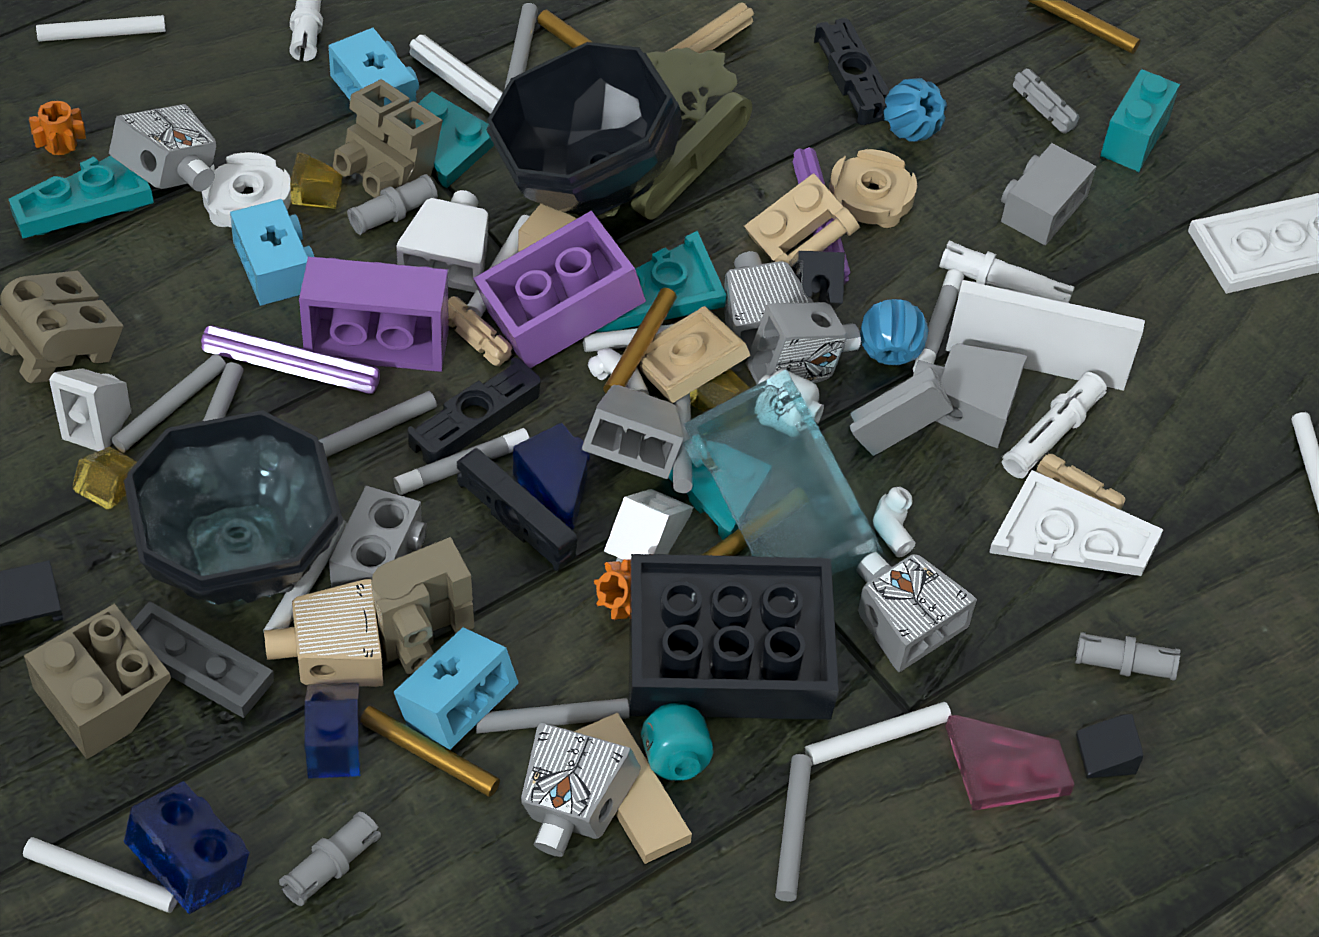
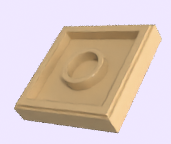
(691, 354)

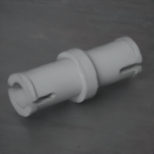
(392, 204)
(1127, 656)
(329, 858)

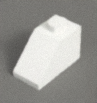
(89, 406)
(647, 525)

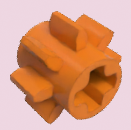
(57, 127)
(614, 588)

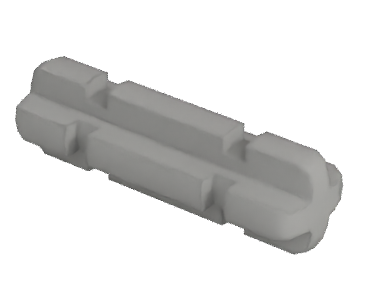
(1046, 101)

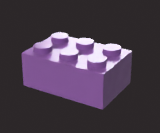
(560, 289)
(375, 312)

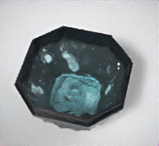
(232, 507)

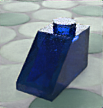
(553, 471)
(332, 730)

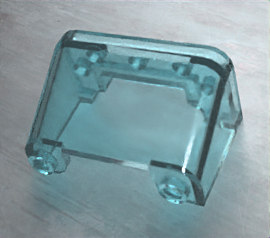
(781, 476)

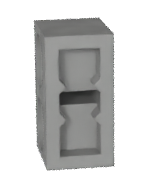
(369, 539)

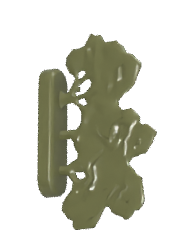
(684, 72)

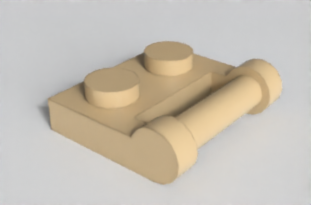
(798, 216)

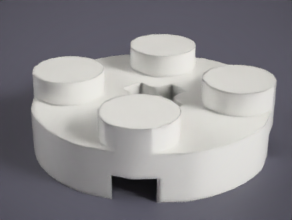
(244, 171)

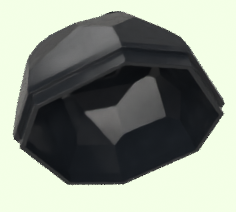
(586, 128)

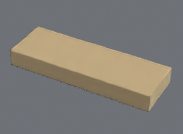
(647, 809)

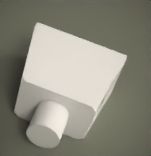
(448, 238)

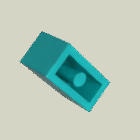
(1139, 120)

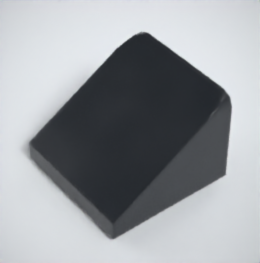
(1110, 747)

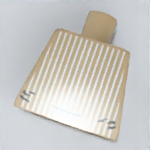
(332, 637)

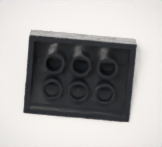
(732, 636)

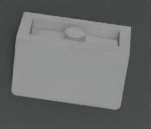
(900, 412)

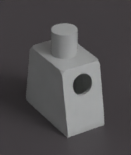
(980, 388)
(635, 431)

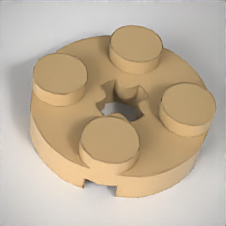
(880, 206)

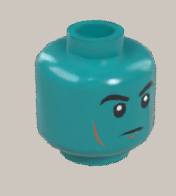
(676, 739)

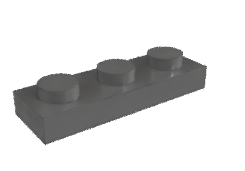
(203, 660)

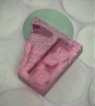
(1007, 764)

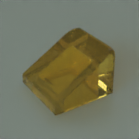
(314, 183)
(717, 391)
(102, 477)

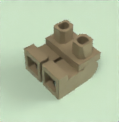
(385, 139)
(53, 324)
(420, 596)

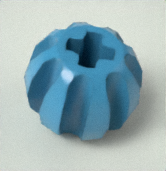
(915, 109)
(894, 332)

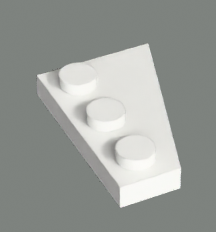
(1074, 529)

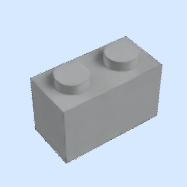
(1047, 193)

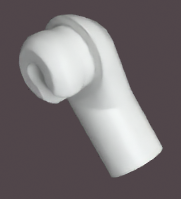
(604, 364)
(890, 518)

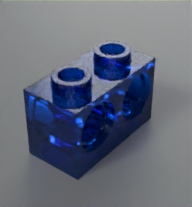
(186, 846)

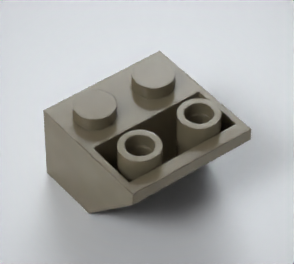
(97, 679)

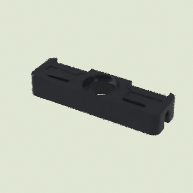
(844, 50)
(452, 430)
(517, 508)

